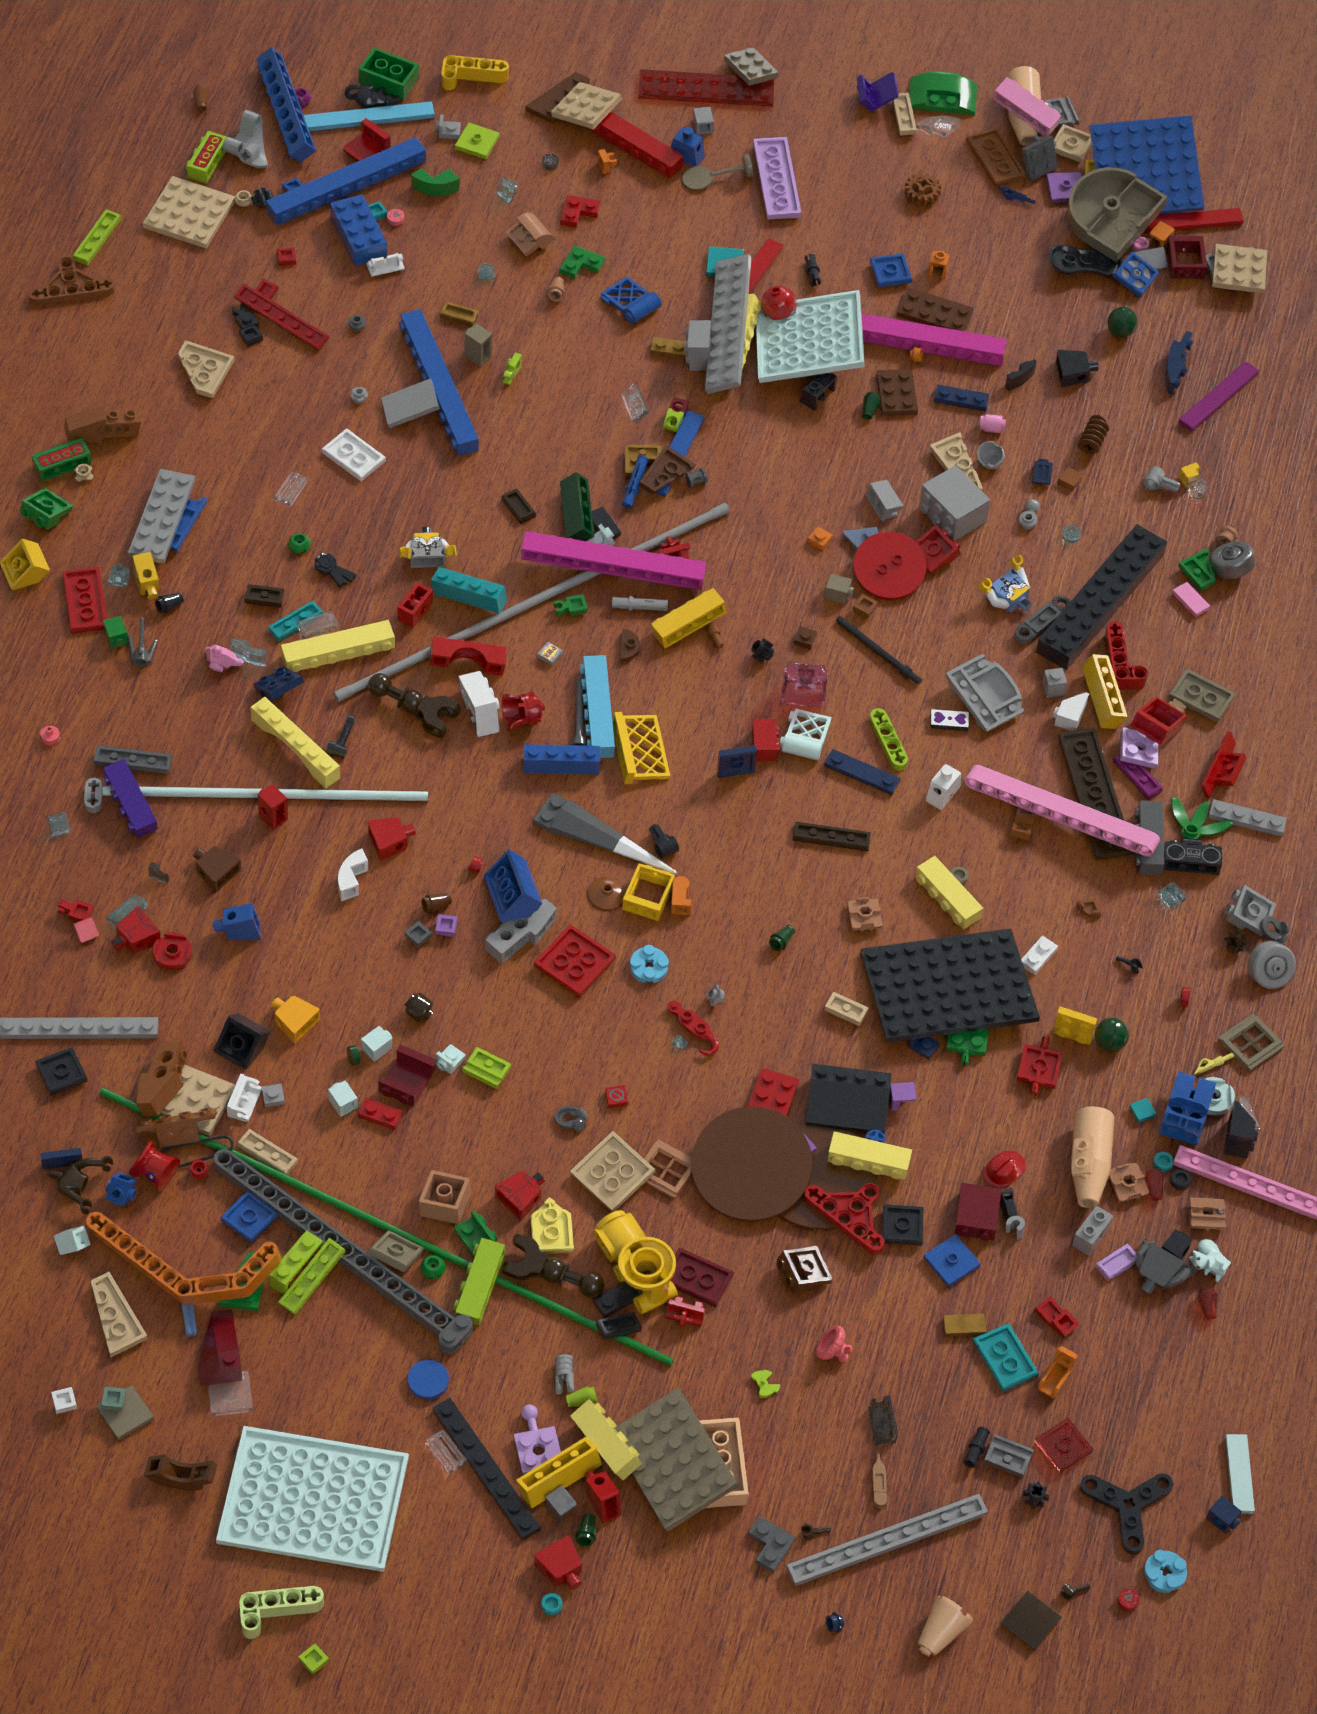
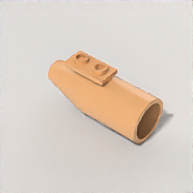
(1028, 79)
(1091, 1153)

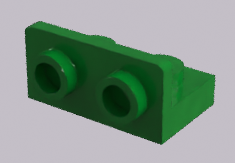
(473, 1230)

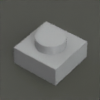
(273, 1095)

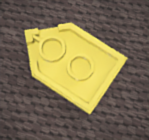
(552, 1228)

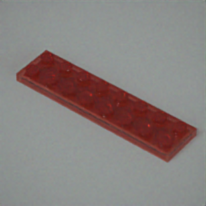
(704, 88)

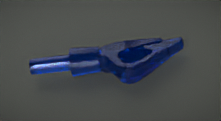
(1011, 194)

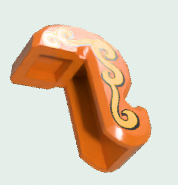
(1058, 1372)

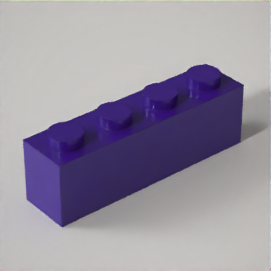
(130, 798)

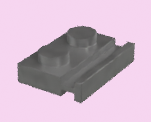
(1066, 109)
(1008, 1456)

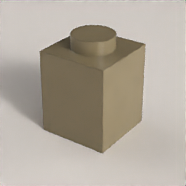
(838, 589)

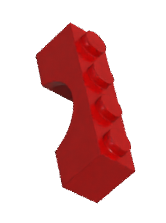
(490, 657)

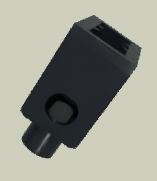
(1074, 367)

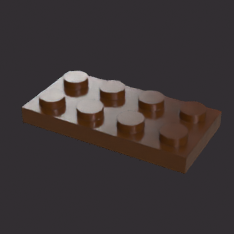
(934, 310)

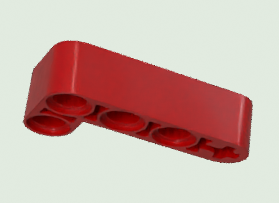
(1126, 676)

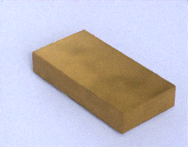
(459, 314)
(964, 1325)

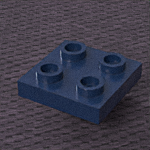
(277, 683)

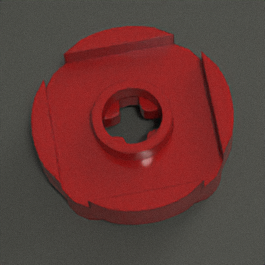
(172, 961)

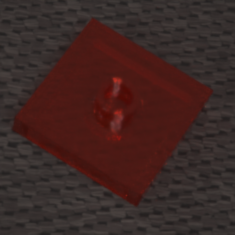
(1063, 1445)

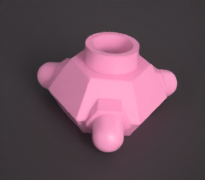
(221, 658)

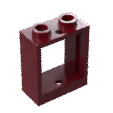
(1186, 244)

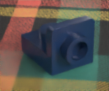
(1042, 472)
(924, 1046)

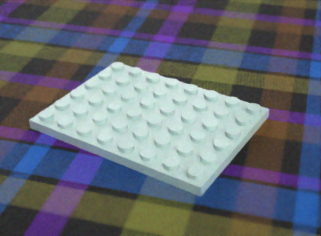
(313, 1498)

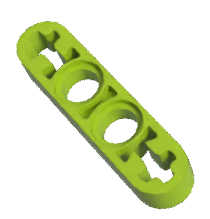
(891, 738)

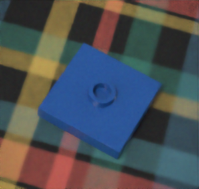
(890, 270)
(249, 1217)
(951, 1260)

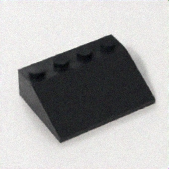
(848, 1098)

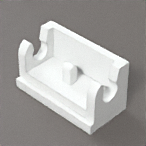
(243, 1098)

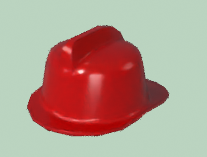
(1004, 1169)

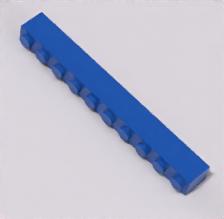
(346, 181)
(432, 366)

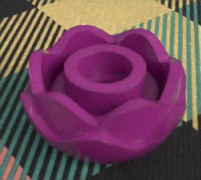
(303, 96)

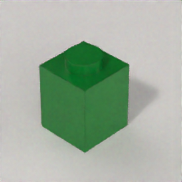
(115, 632)

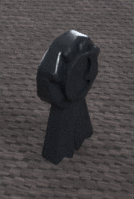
(326, 564)

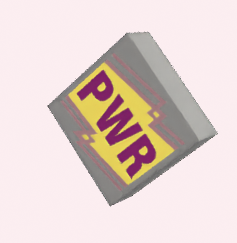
(550, 653)

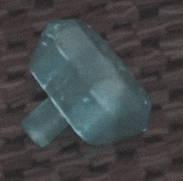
(679, 1042)

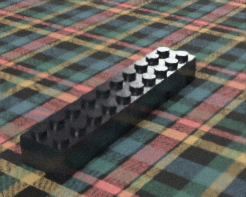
(1101, 597)

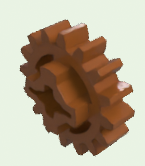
(922, 188)

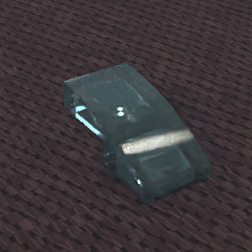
(252, 655)

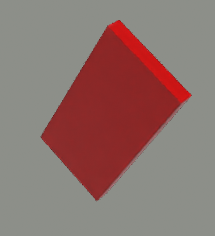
(84, 599)

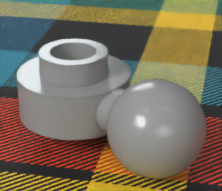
(1032, 506)

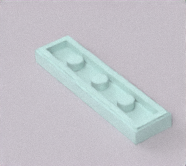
(1240, 1472)

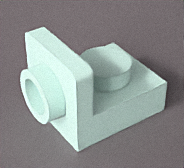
(603, 536)
(449, 1059)

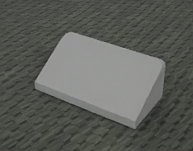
(1155, 257)

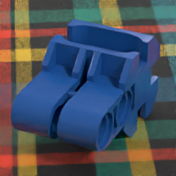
(1187, 1108)

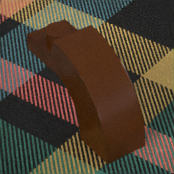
(178, 1474)

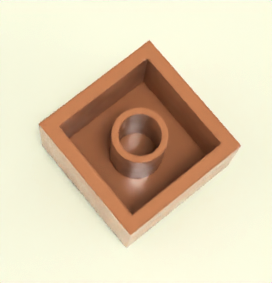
(445, 1197)

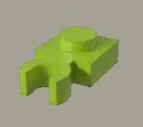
(513, 366)

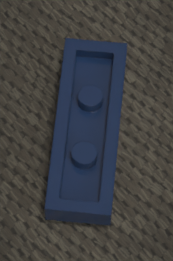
(961, 398)

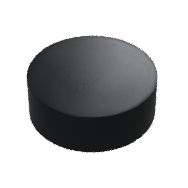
(1180, 1179)

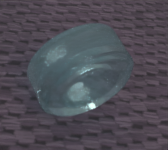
(1071, 533)

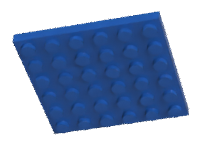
(1159, 154)

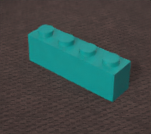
(469, 590)

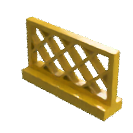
(625, 753)

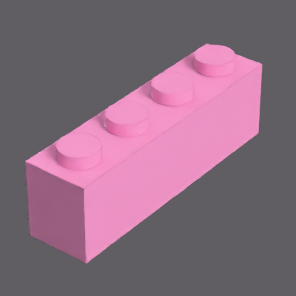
(1027, 106)

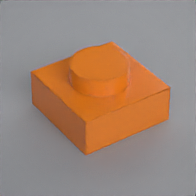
(820, 538)

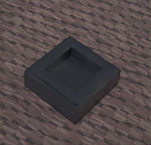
(251, 335)

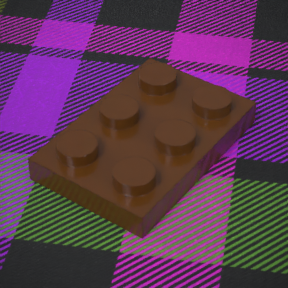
(897, 392)

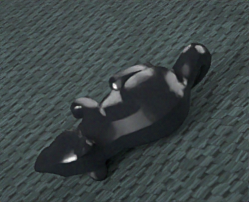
(368, 97)

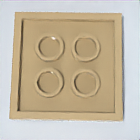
(586, 105)
(1239, 268)
(200, 1092)
(612, 1171)

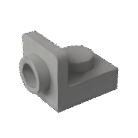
(448, 129)

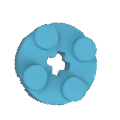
(654, 956)
(1171, 1561)

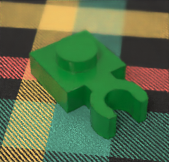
(573, 605)

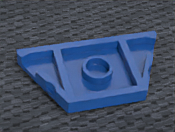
(191, 514)

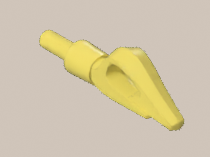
(1211, 1063)

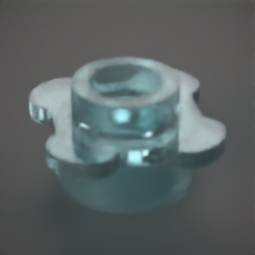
(486, 271)

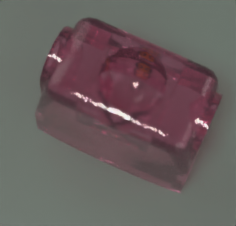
(804, 684)

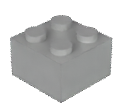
(698, 344)

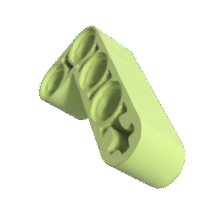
(281, 1608)

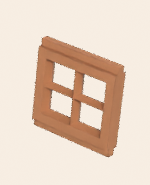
(675, 1155)

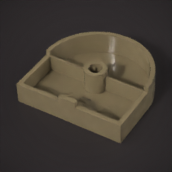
(1112, 209)

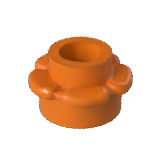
(916, 354)

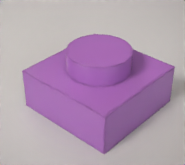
(446, 925)

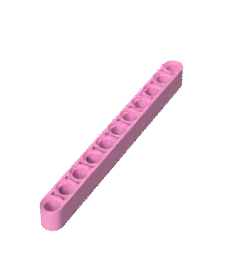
(1062, 810)

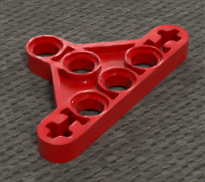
(842, 1207)

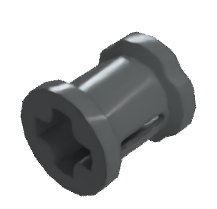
(696, 477)

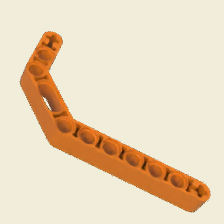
(265, 1258)

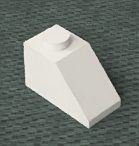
(1070, 712)

